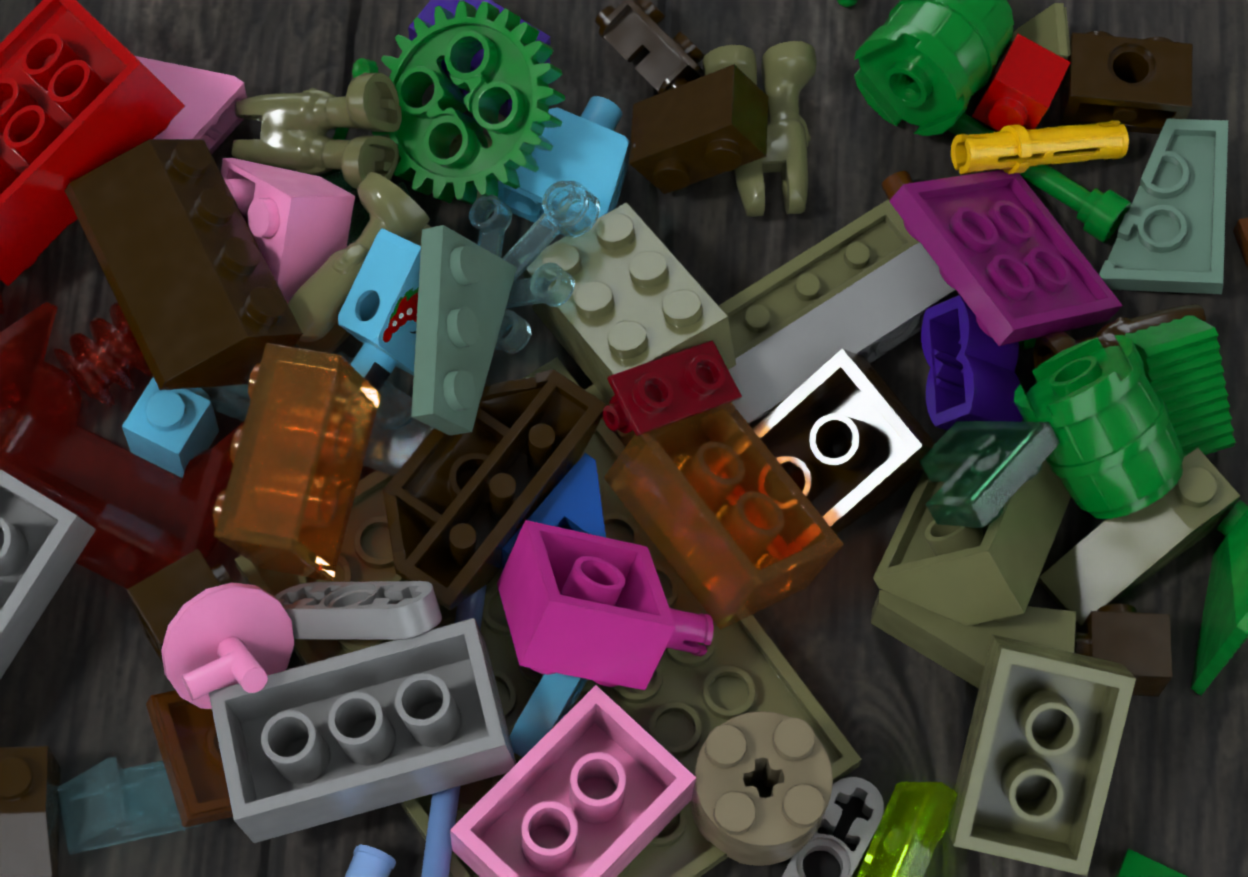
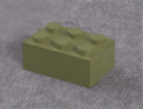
(627, 300)
(1040, 755)

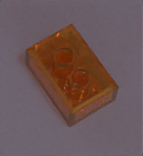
(297, 462)
(723, 513)

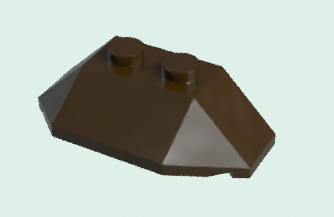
(475, 489)

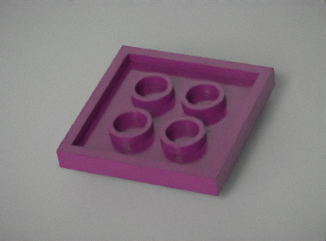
(1005, 255)

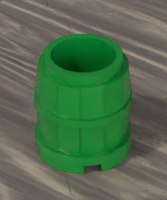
(932, 59)
(1110, 426)

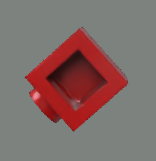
(1021, 86)

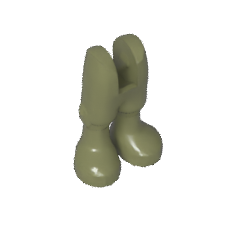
(784, 74)
(297, 127)
(324, 293)

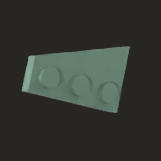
(1178, 215)

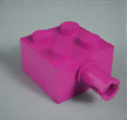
(592, 608)

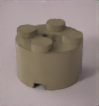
(784, 757)

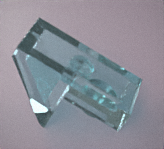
(117, 805)

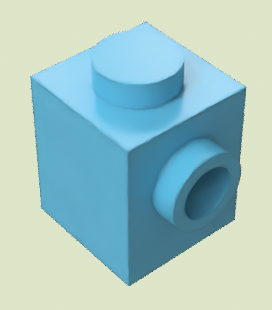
(171, 426)

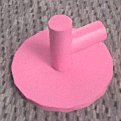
(225, 640)

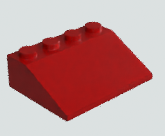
(65, 109)

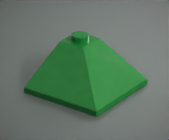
(1226, 602)

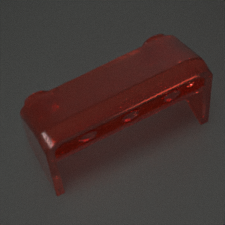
(138, 509)

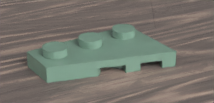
(457, 327)

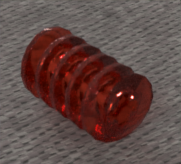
(105, 358)

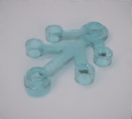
(567, 210)

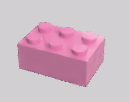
(576, 800)

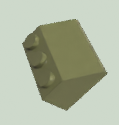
(969, 570)

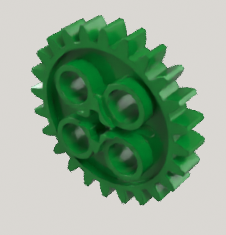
(510, 70)

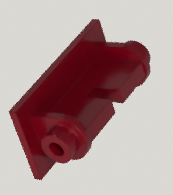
(669, 390)

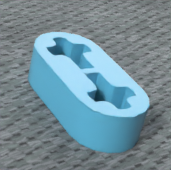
(545, 708)

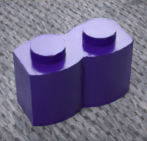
(968, 370)

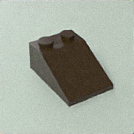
(845, 439)

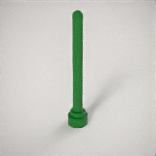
(1096, 210)

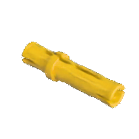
(1019, 148)

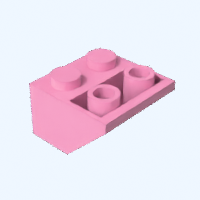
(291, 216)

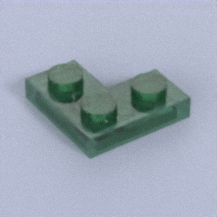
(984, 468)

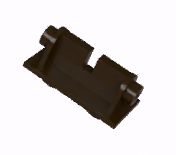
(636, 26)

